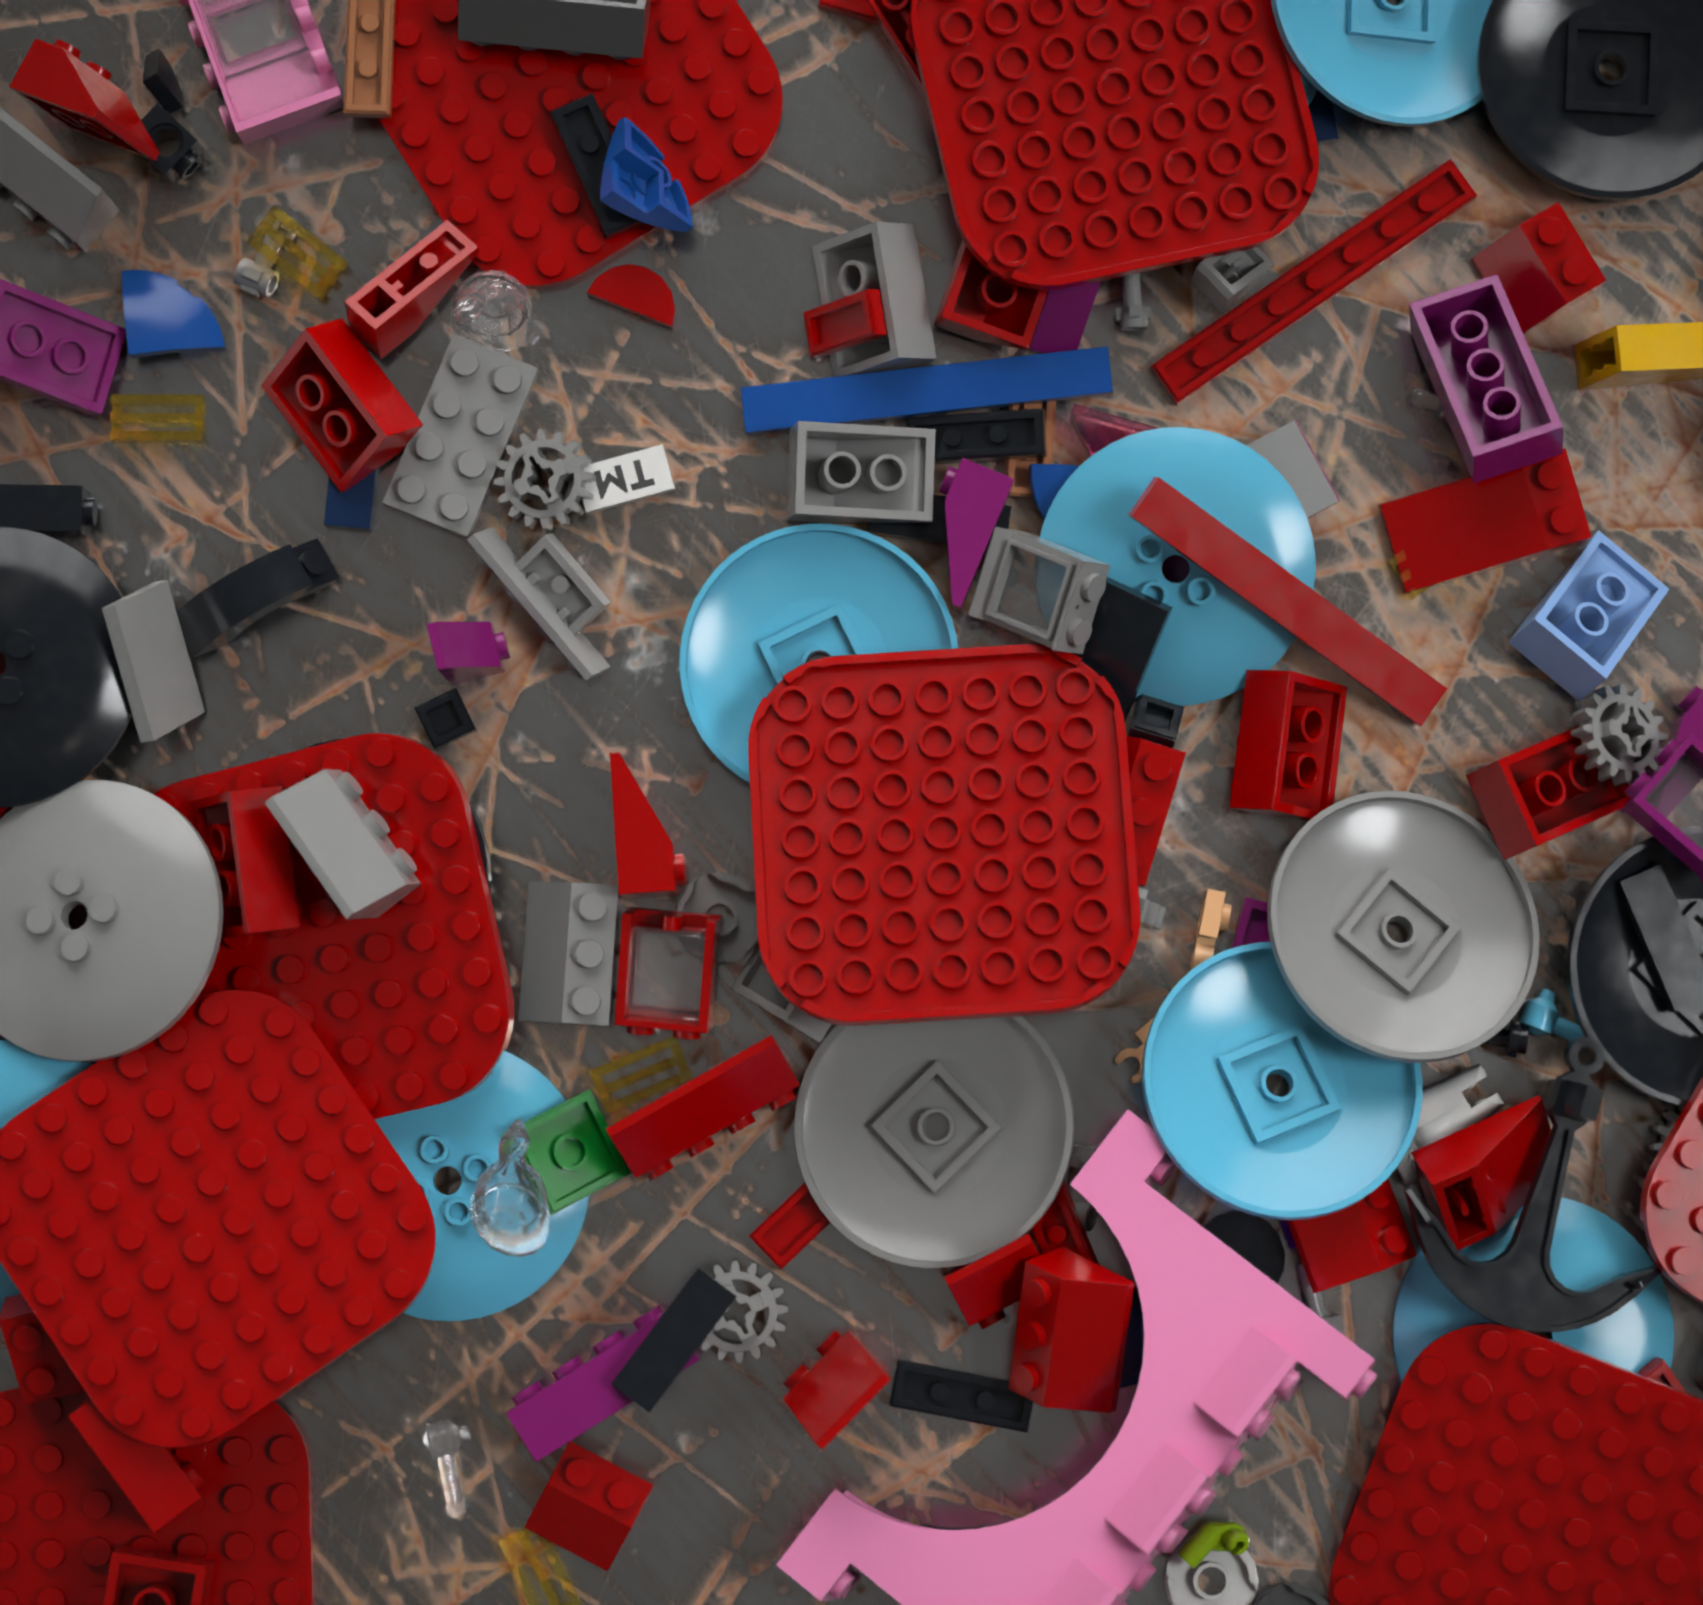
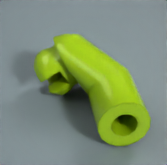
(1214, 1536)

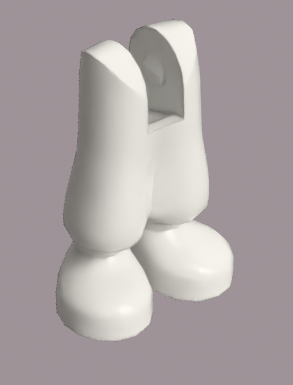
(1444, 1113)

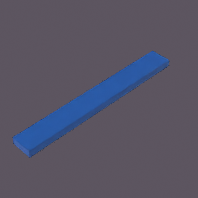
(928, 390)

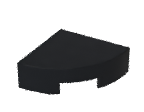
(162, 81)

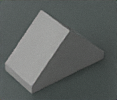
(1229, 276)

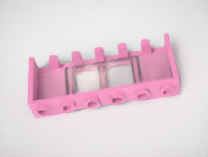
(265, 63)

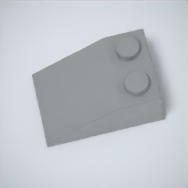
(860, 473)

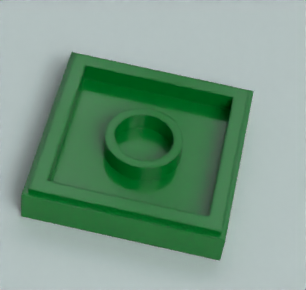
(573, 1151)

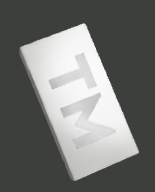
(628, 479)

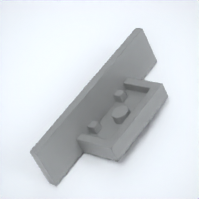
(552, 592)

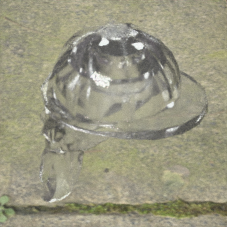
(494, 310)
(511, 1199)

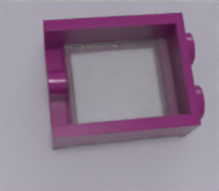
(1672, 801)

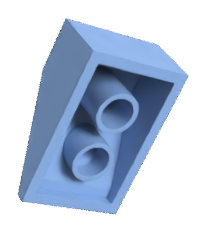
(1589, 617)

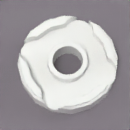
(1239, 1579)

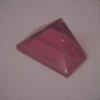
(1100, 429)

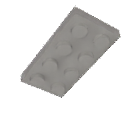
(463, 435)

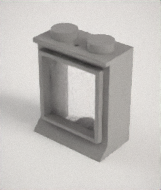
(1039, 590)

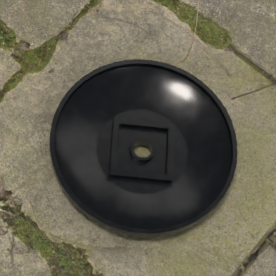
(1574, 124)
(61, 676)
(1618, 992)

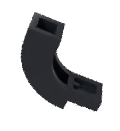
(252, 592)

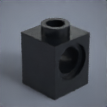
(186, 158)

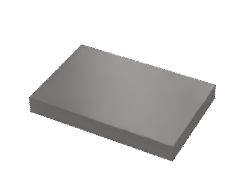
(153, 660)

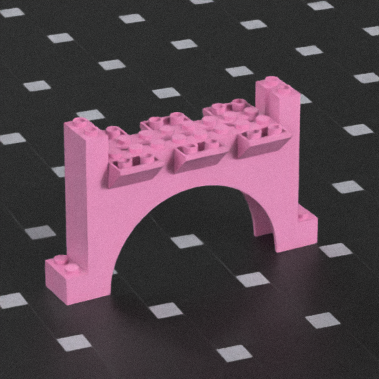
(1212, 1368)

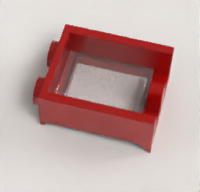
(667, 972)

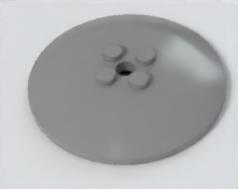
(1440, 878)
(146, 932)
(920, 1197)

